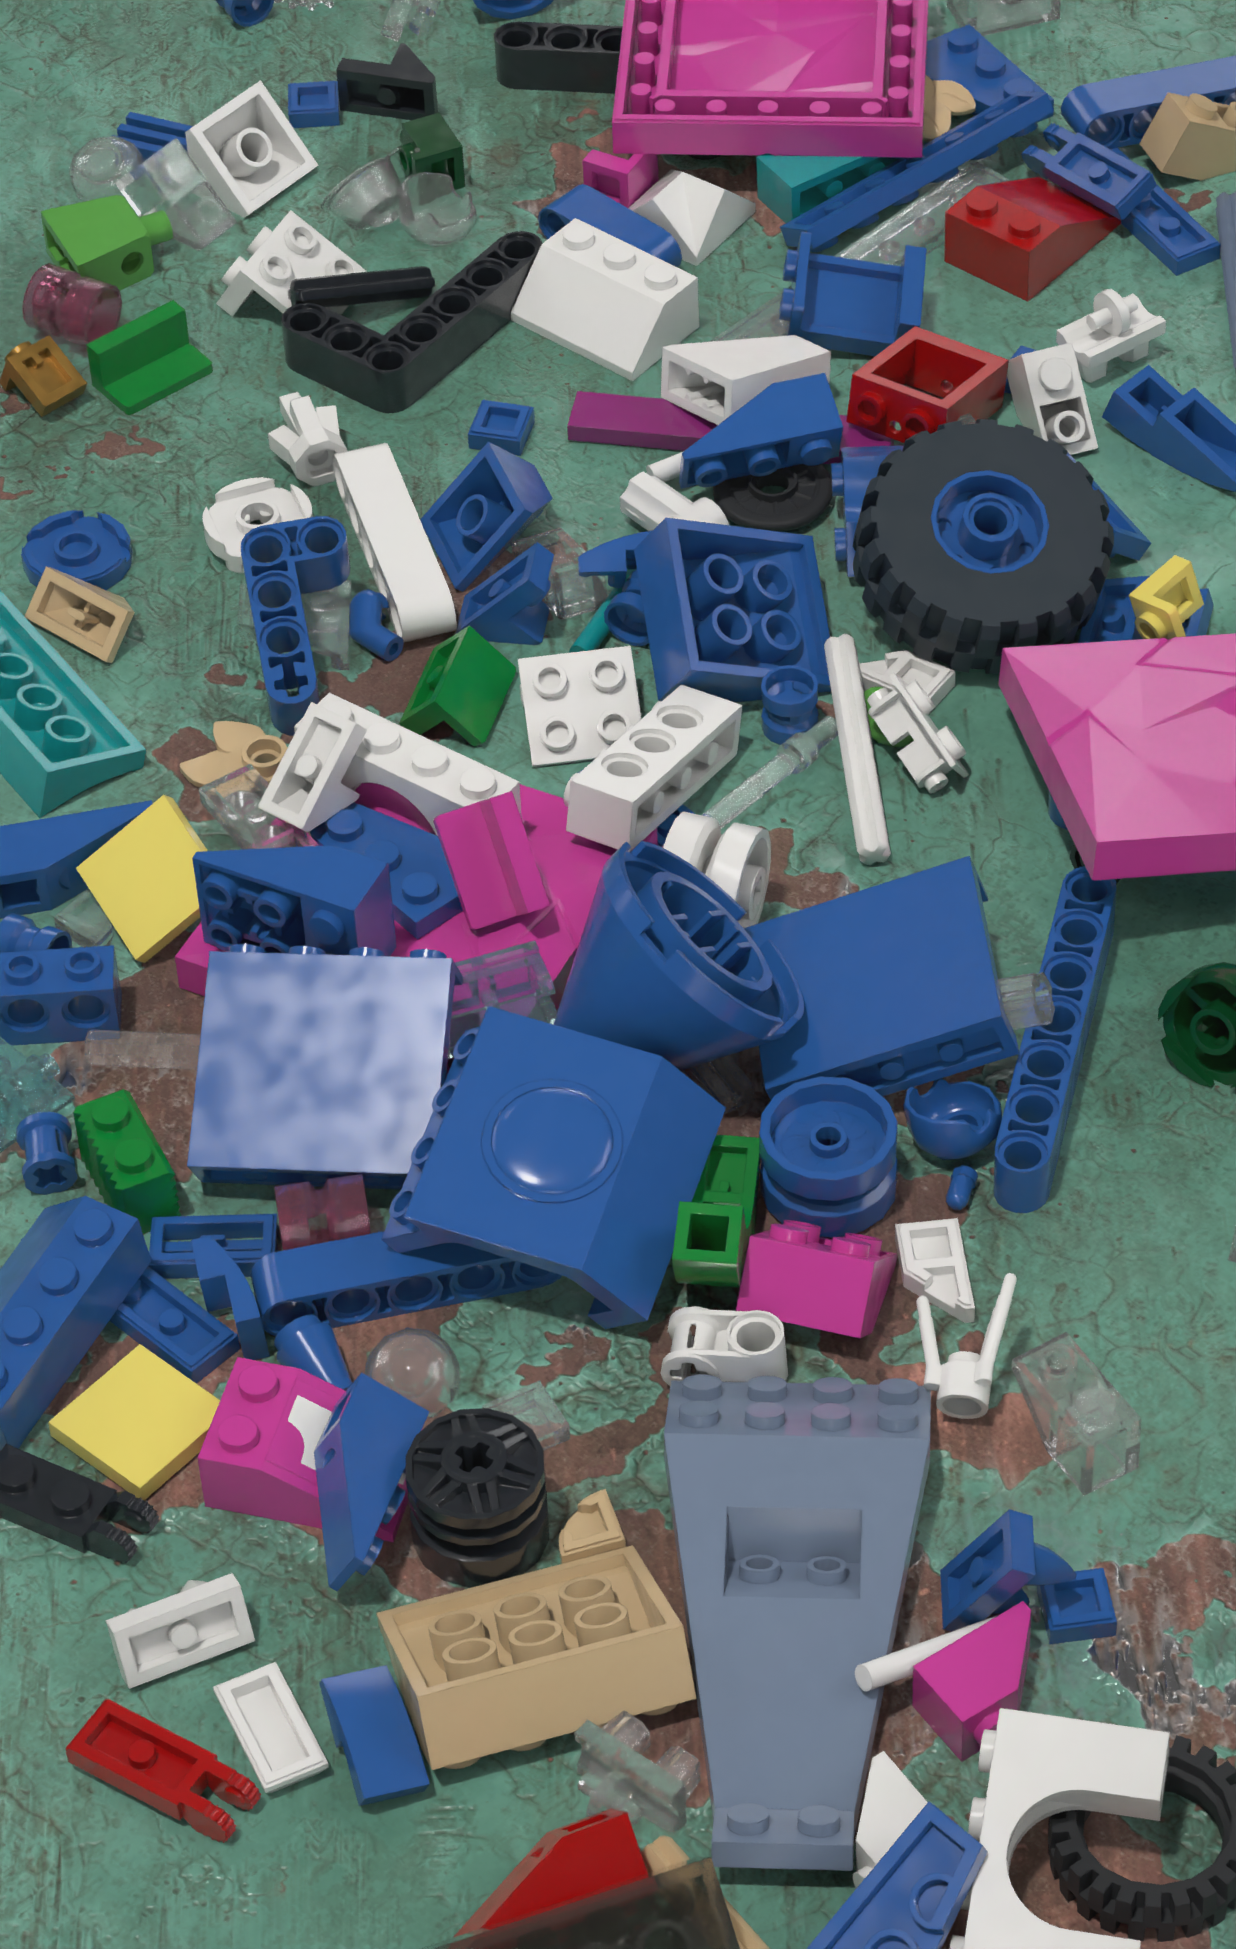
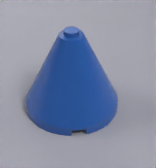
(673, 966)

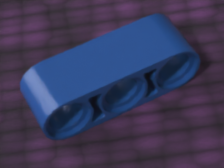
(612, 218)

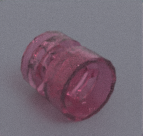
(71, 305)
(340, 1200)

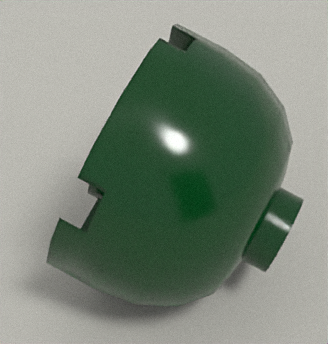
(1202, 1024)

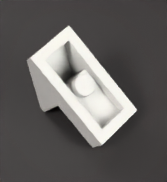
(309, 776)

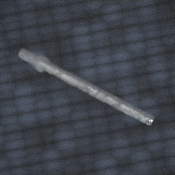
(792, 757)

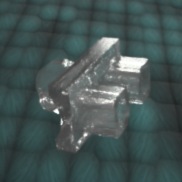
(627, 1781)

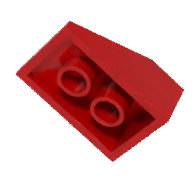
(1022, 233)

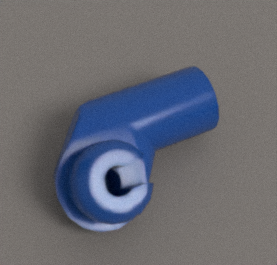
(366, 625)

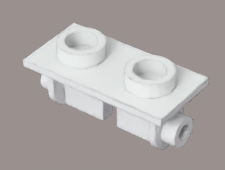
(906, 713)

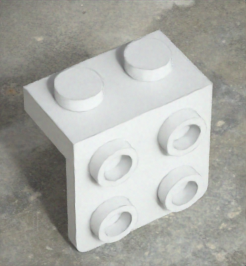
(278, 258)

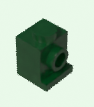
(431, 148)

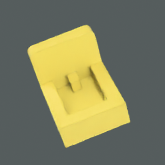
(1166, 600)

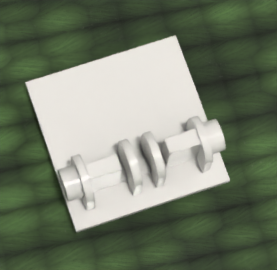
(577, 703)

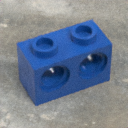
(58, 994)

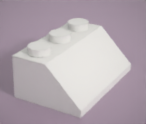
(606, 299)

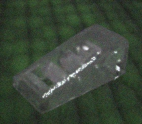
(568, 592)

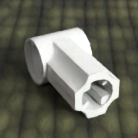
(652, 500)

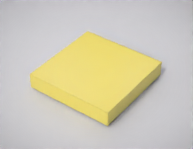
(147, 878)
(137, 1422)

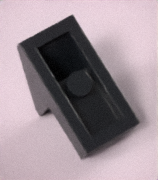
(388, 90)

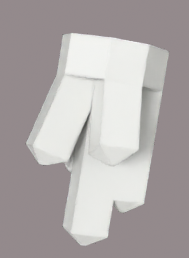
(308, 439)

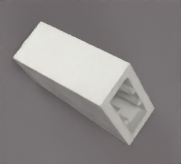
(725, 375)

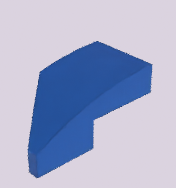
(611, 559)
(226, 1287)

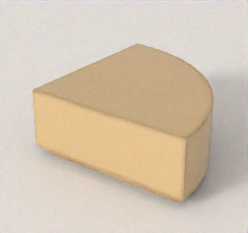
(591, 1529)

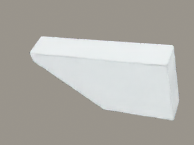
(932, 677)
(936, 1265)

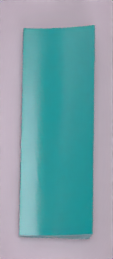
(52, 725)

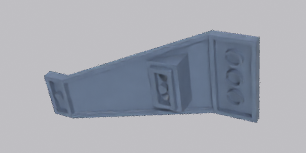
(792, 1573)

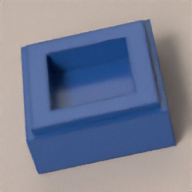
(313, 104)
(501, 425)
(1078, 1608)

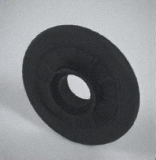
(802, 502)

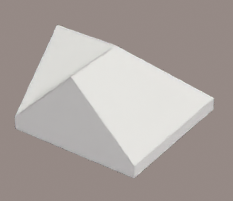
(693, 212)

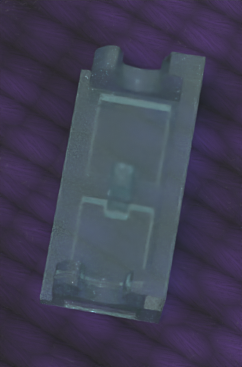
(504, 979)

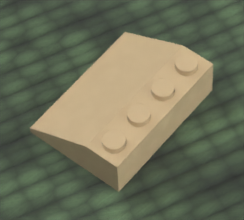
(536, 1657)

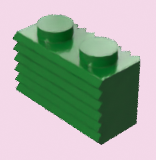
(125, 1158)

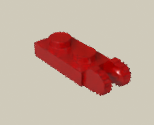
(160, 1769)

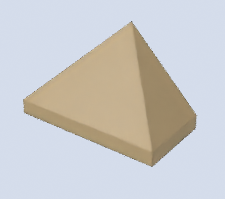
(80, 613)

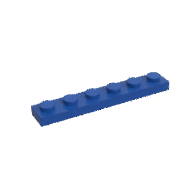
(900, 180)

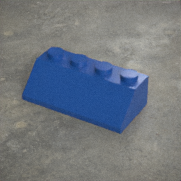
(57, 1301)

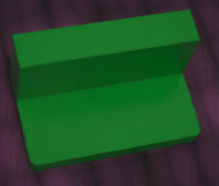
(146, 359)
(460, 686)

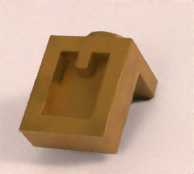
(42, 375)

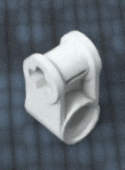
(725, 1345)

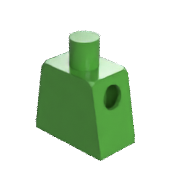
(105, 239)

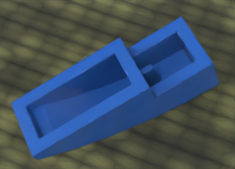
(1176, 427)

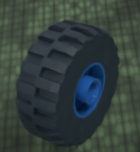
(981, 544)

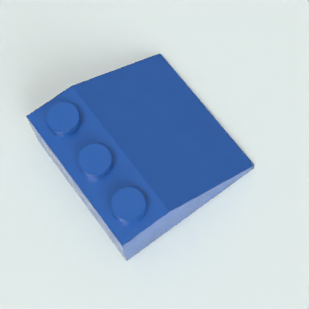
(730, 607)

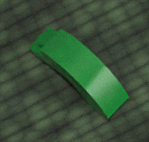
(721, 1217)

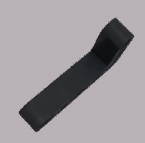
(560, 58)
(425, 346)

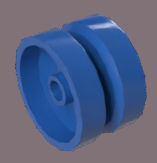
(829, 1155)

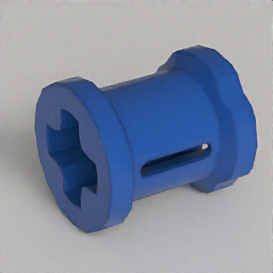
(45, 1143)

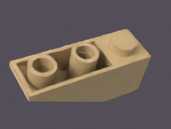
(1192, 137)

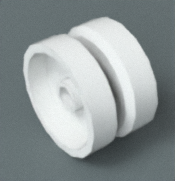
(733, 860)

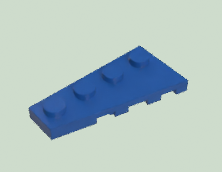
(911, 1890)

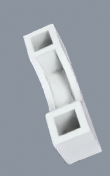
(415, 766)

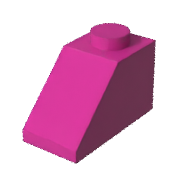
(972, 1679)

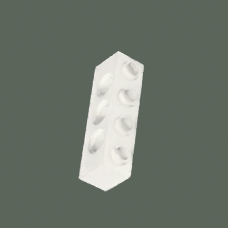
(653, 768)

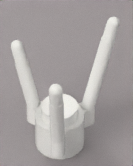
(966, 1378)

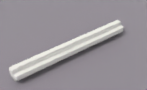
(857, 750)

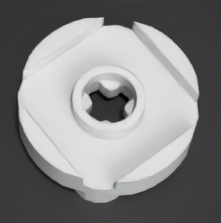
(245, 502)

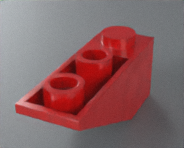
(564, 1866)

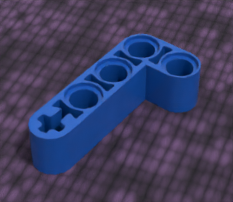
(302, 559)

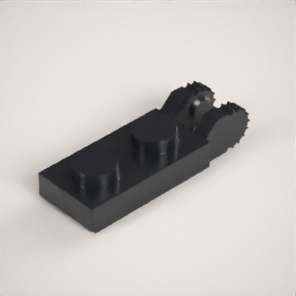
(70, 1506)

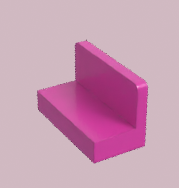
(491, 861)

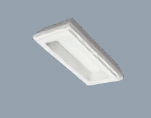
(271, 1728)

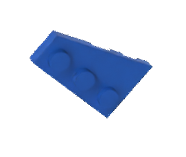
(978, 66)
(417, 865)

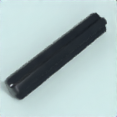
(363, 287)

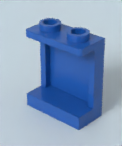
(851, 301)

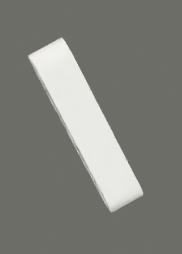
(394, 542)

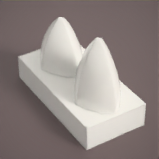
(180, 1630)

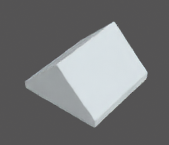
(248, 151)

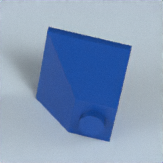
(484, 512)

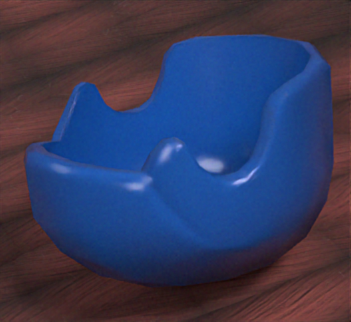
(953, 1118)

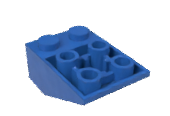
(295, 899)

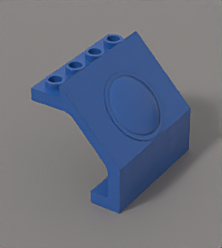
(559, 1159)

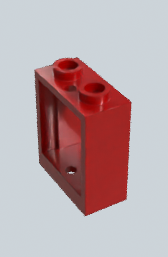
(959, 373)

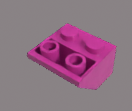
(816, 1279)

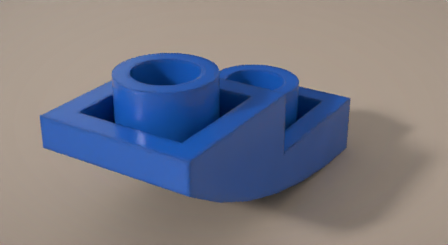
(375, 1735)

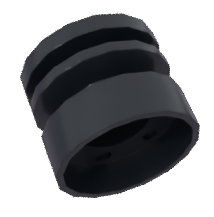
(477, 1497)

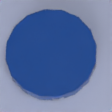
(79, 546)

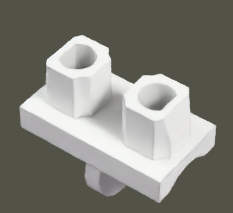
(1114, 329)

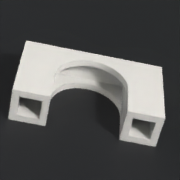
(1039, 1770)

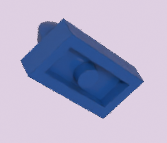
(994, 1569)

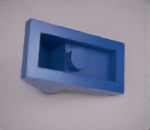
(510, 601)

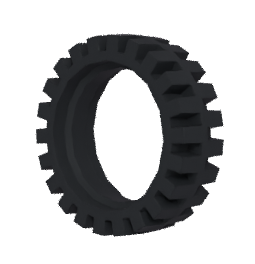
(1150, 1904)

